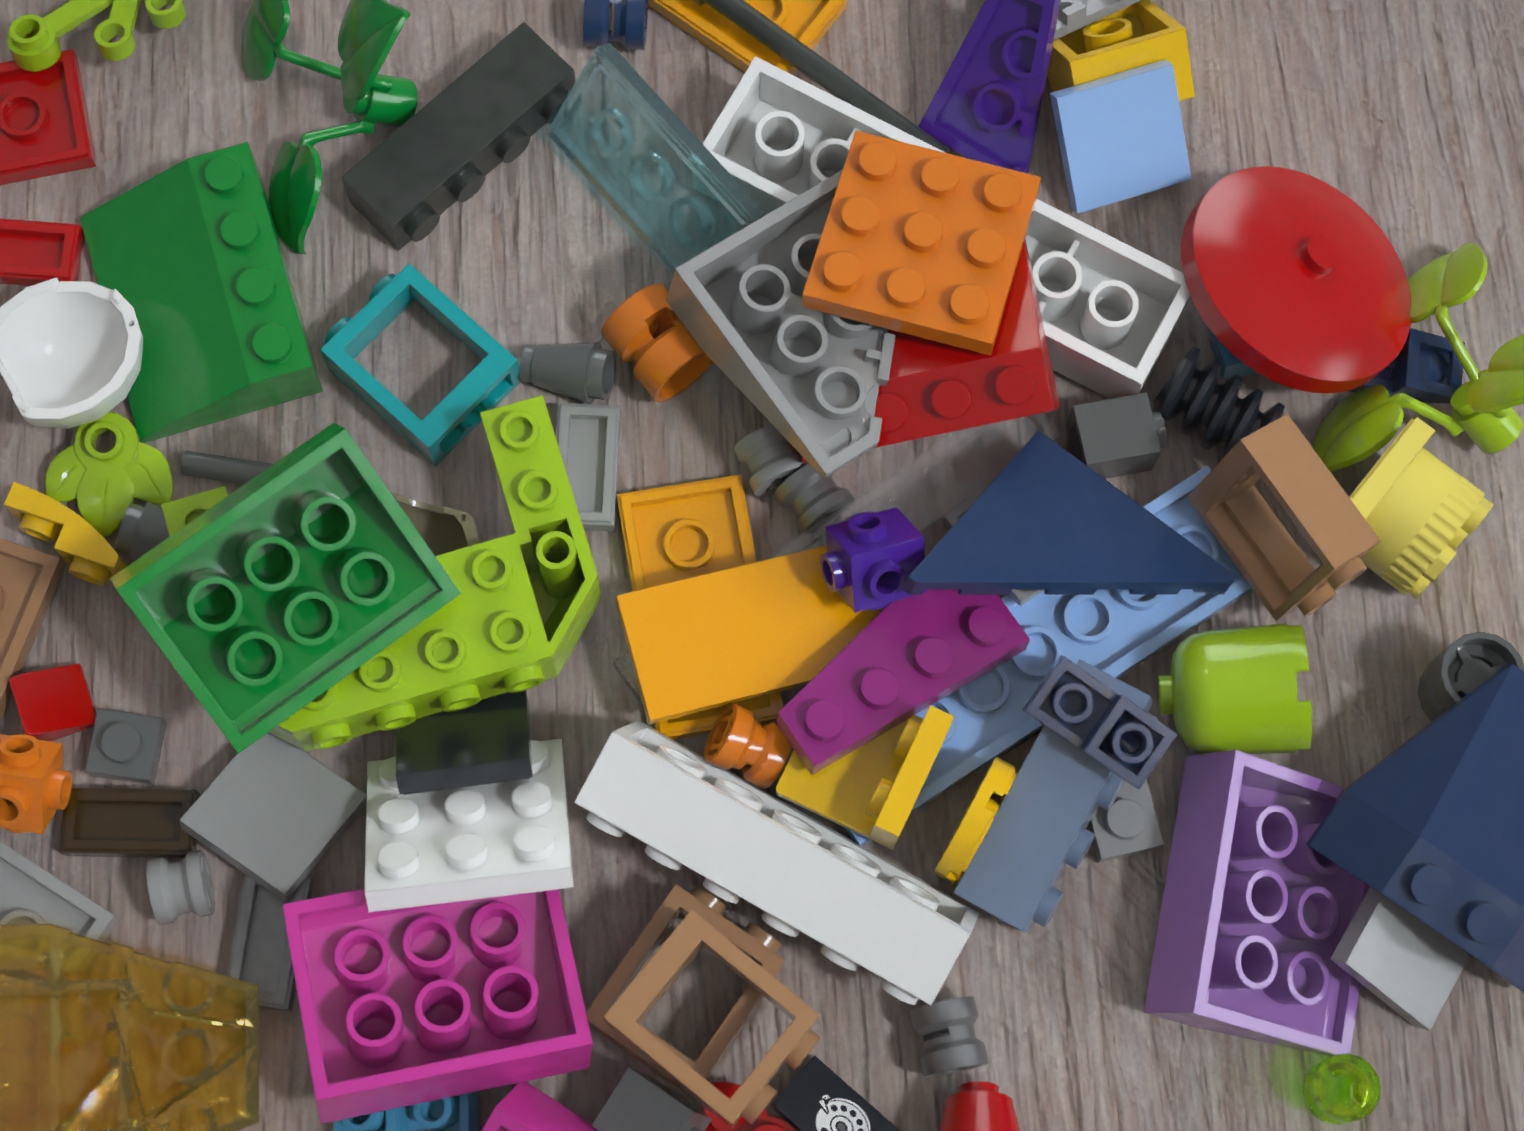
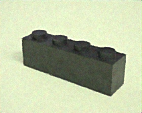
(460, 137)

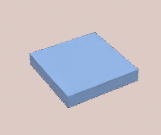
(1121, 136)

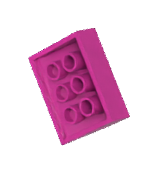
(433, 998)

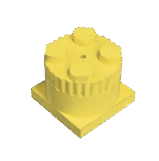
(1416, 511)

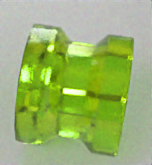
(1330, 1097)

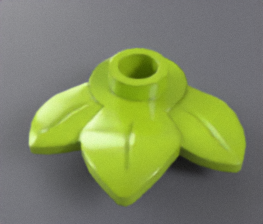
(112, 479)

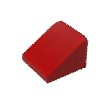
(54, 702)

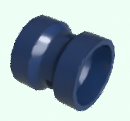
(629, 23)

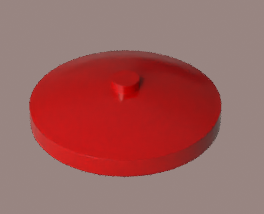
(1296, 280)

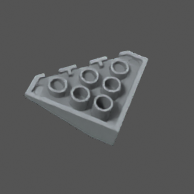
(797, 365)

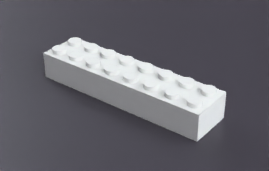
(1098, 298)

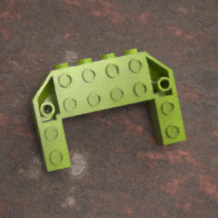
(516, 609)

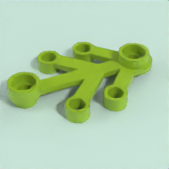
(36, 39)

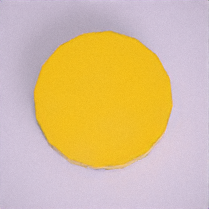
(976, 821)

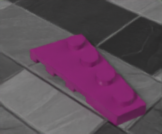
(898, 668)

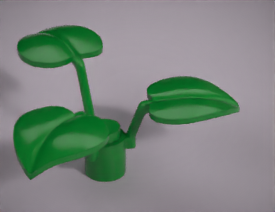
(363, 45)

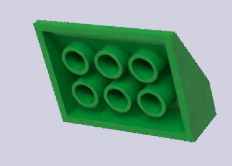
(208, 293)
(286, 586)

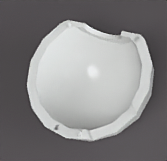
(68, 351)

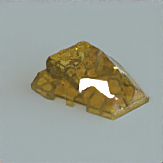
(120, 1039)

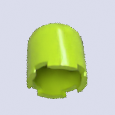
(1239, 690)

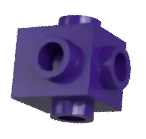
(871, 558)

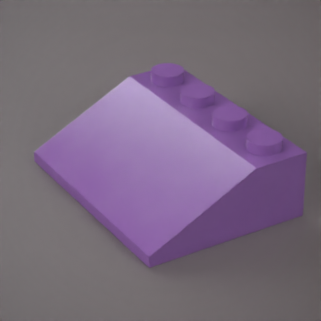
(1254, 909)

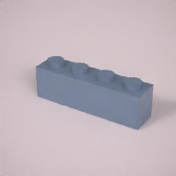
(1043, 825)

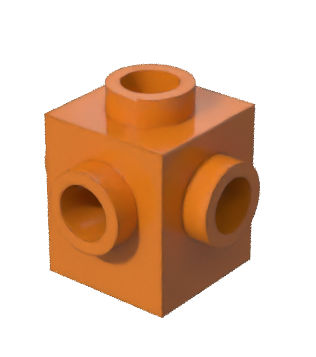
(31, 783)

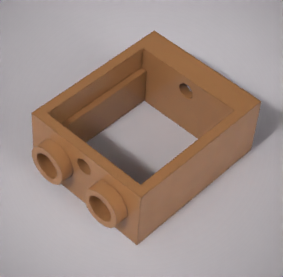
(1259, 540)
(752, 941)
(660, 975)

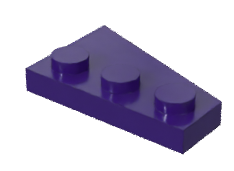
(996, 84)

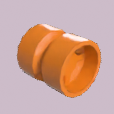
(658, 342)

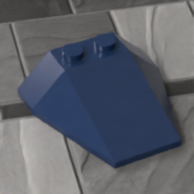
(1445, 825)

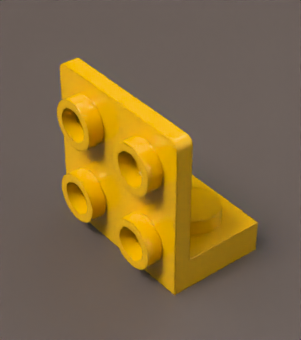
(874, 784)

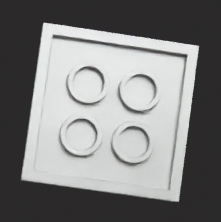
(467, 838)

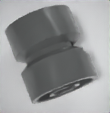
(1462, 669)

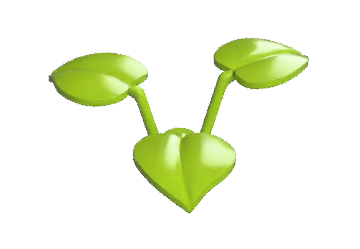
(1480, 406)

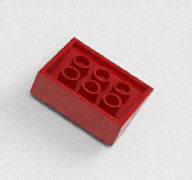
(953, 389)

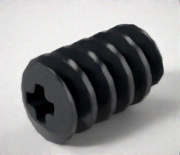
(1213, 404)

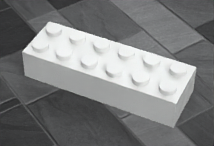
(778, 861)

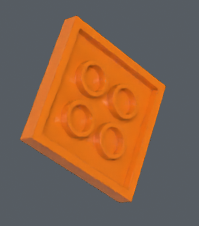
(921, 242)

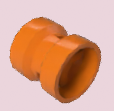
(746, 745)

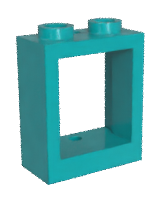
(461, 408)

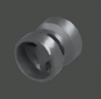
(952, 1052)

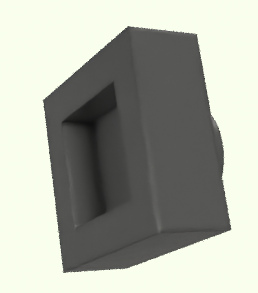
(126, 747)

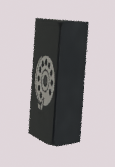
(824, 1102)

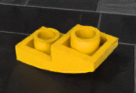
(78, 541)

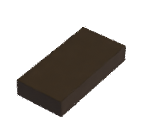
(127, 823)

